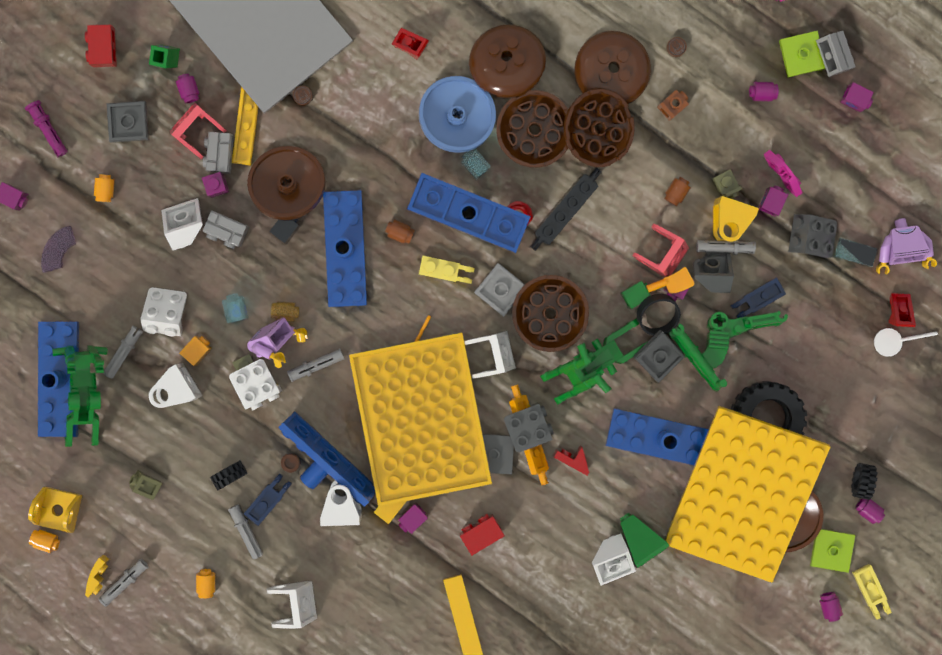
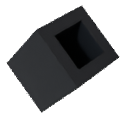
(285, 229)

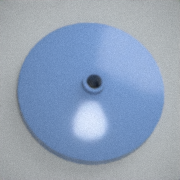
(462, 98)

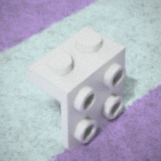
(163, 312)
(254, 384)

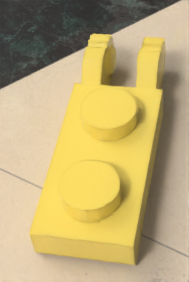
(443, 269)
(871, 589)

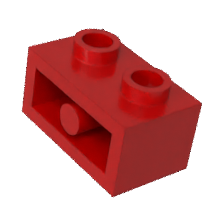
(101, 46)
(481, 534)

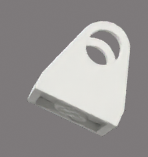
(501, 351)
(178, 385)
(340, 509)
(301, 601)

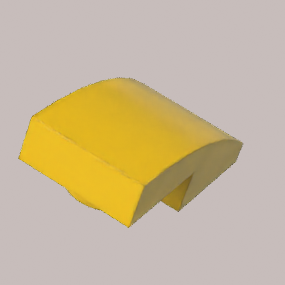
(94, 581)

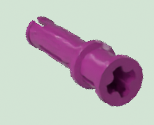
(42, 121)

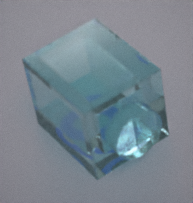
(475, 164)
(234, 308)

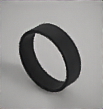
(651, 300)

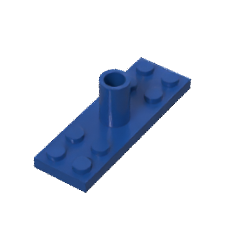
(447, 202)
(345, 271)
(51, 395)
(647, 435)
(326, 460)

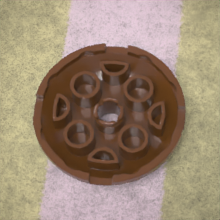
(620, 49)
(509, 77)
(513, 127)
(614, 128)
(569, 319)

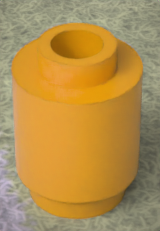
(104, 188)
(44, 541)
(205, 583)

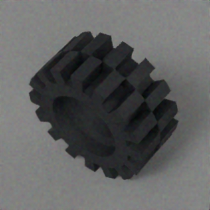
(228, 475)
(864, 481)

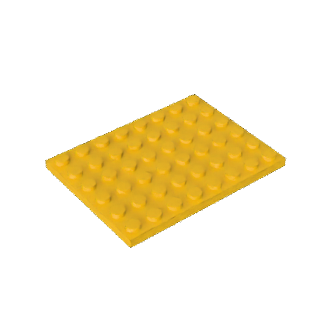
(420, 419)
(746, 494)

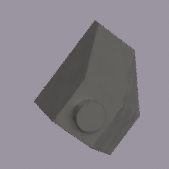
(715, 272)

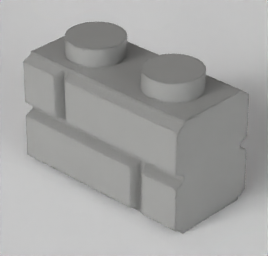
(835, 53)
(219, 152)
(226, 229)

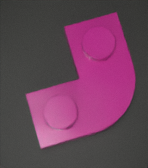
(789, 180)

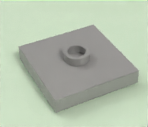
(499, 289)

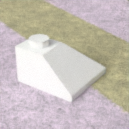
(182, 223)
(613, 560)

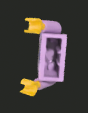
(905, 246)
(272, 338)

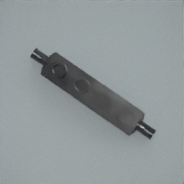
(566, 209)

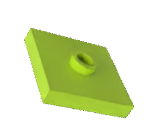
(801, 54)
(832, 550)

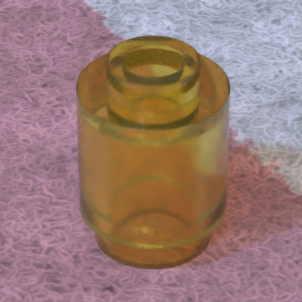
(285, 309)

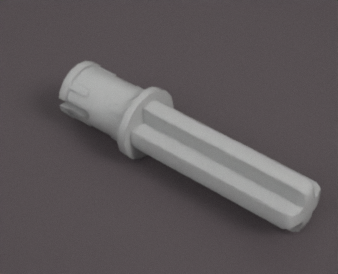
(122, 352)
(245, 531)

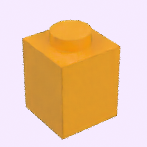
(196, 350)

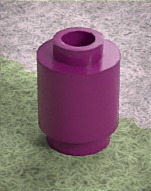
(187, 88)
(763, 91)
(870, 510)
(831, 606)

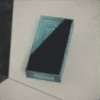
(855, 252)

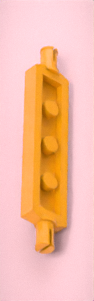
(535, 456)

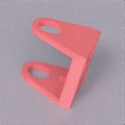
(186, 120)
(672, 258)

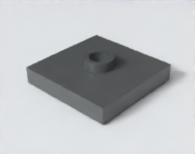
(127, 121)
(659, 356)
(499, 453)

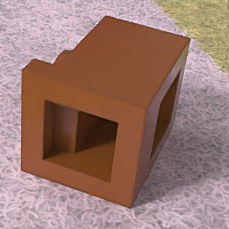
(669, 109)

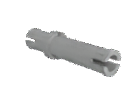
(724, 246)
(296, 373)
(128, 578)

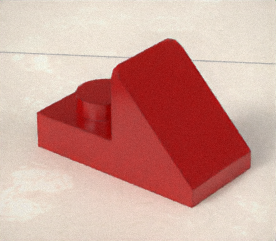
(410, 43)
(902, 310)
(577, 462)

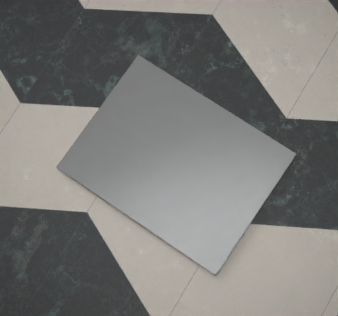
(267, 42)

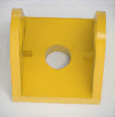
(734, 214)
(43, 514)

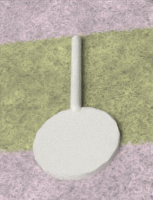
(889, 341)

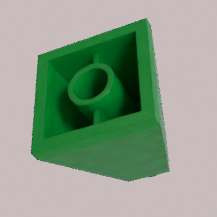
(641, 540)

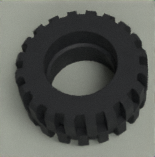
(779, 393)

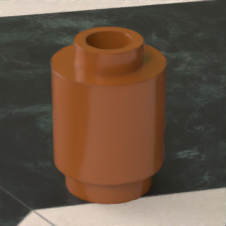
(677, 191)
(399, 231)

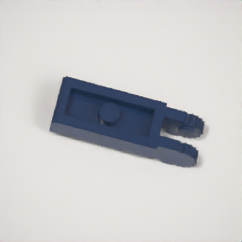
(760, 297)
(266, 501)

